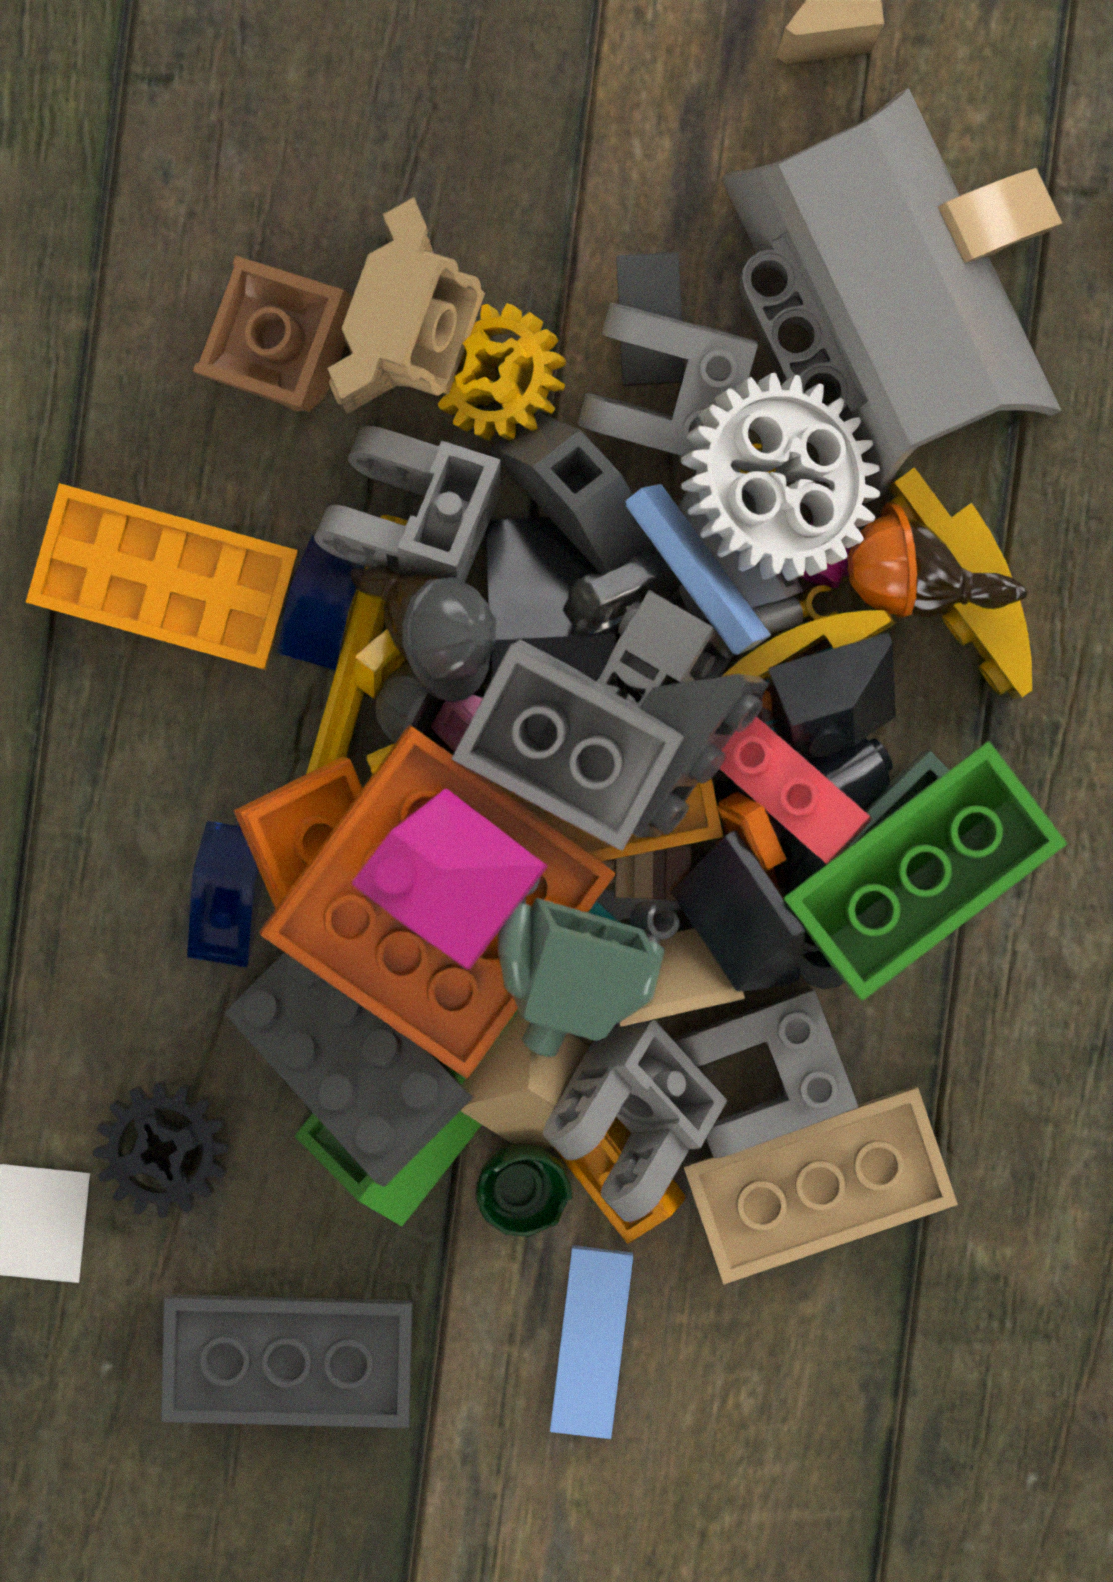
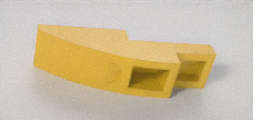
(995, 633)

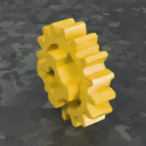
(524, 374)

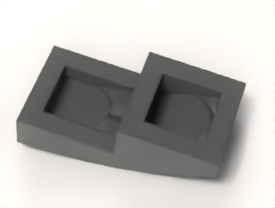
(650, 285)

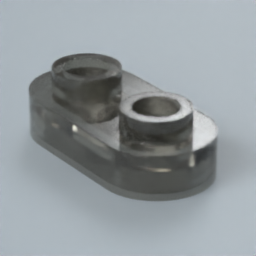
(603, 600)

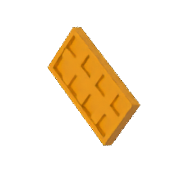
(162, 576)

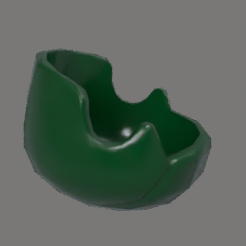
(522, 1190)

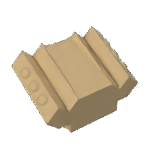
(405, 317)

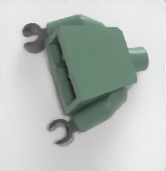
(579, 968)

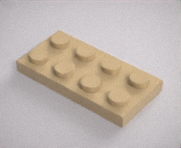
(821, 1185)

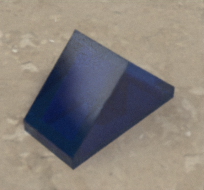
(318, 608)

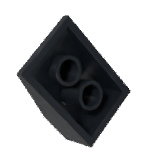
(528, 584)

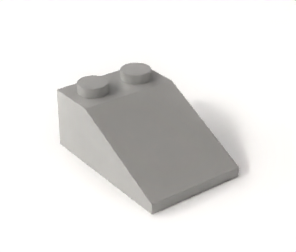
(567, 744)

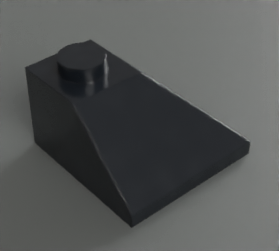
(834, 696)

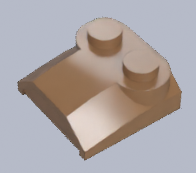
(276, 335)

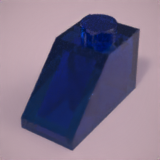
(223, 897)

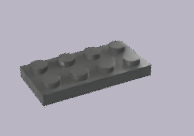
(348, 1067)
(286, 1361)

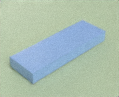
(697, 569)
(591, 1342)

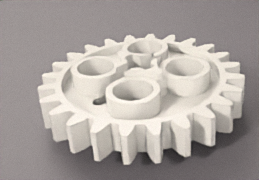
(777, 530)

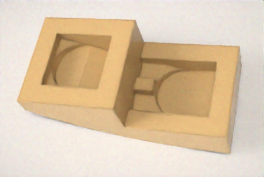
(1000, 215)

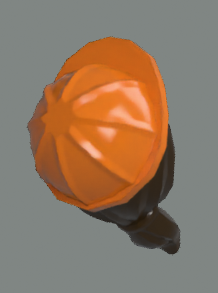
(913, 572)

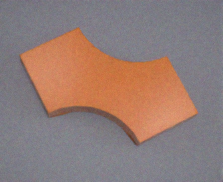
(755, 829)

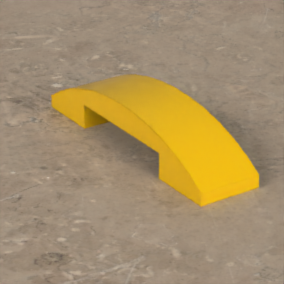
(838, 629)

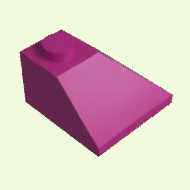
(450, 876)

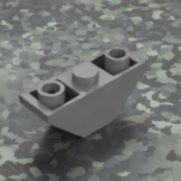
(575, 490)
(707, 717)

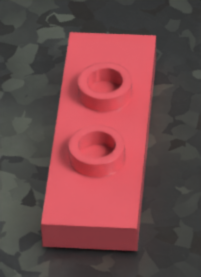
(793, 790)

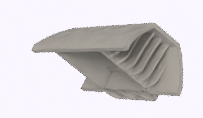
(882, 289)

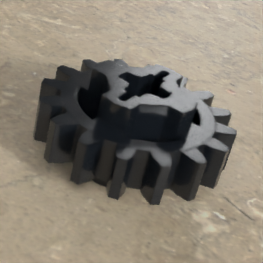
(172, 1176)

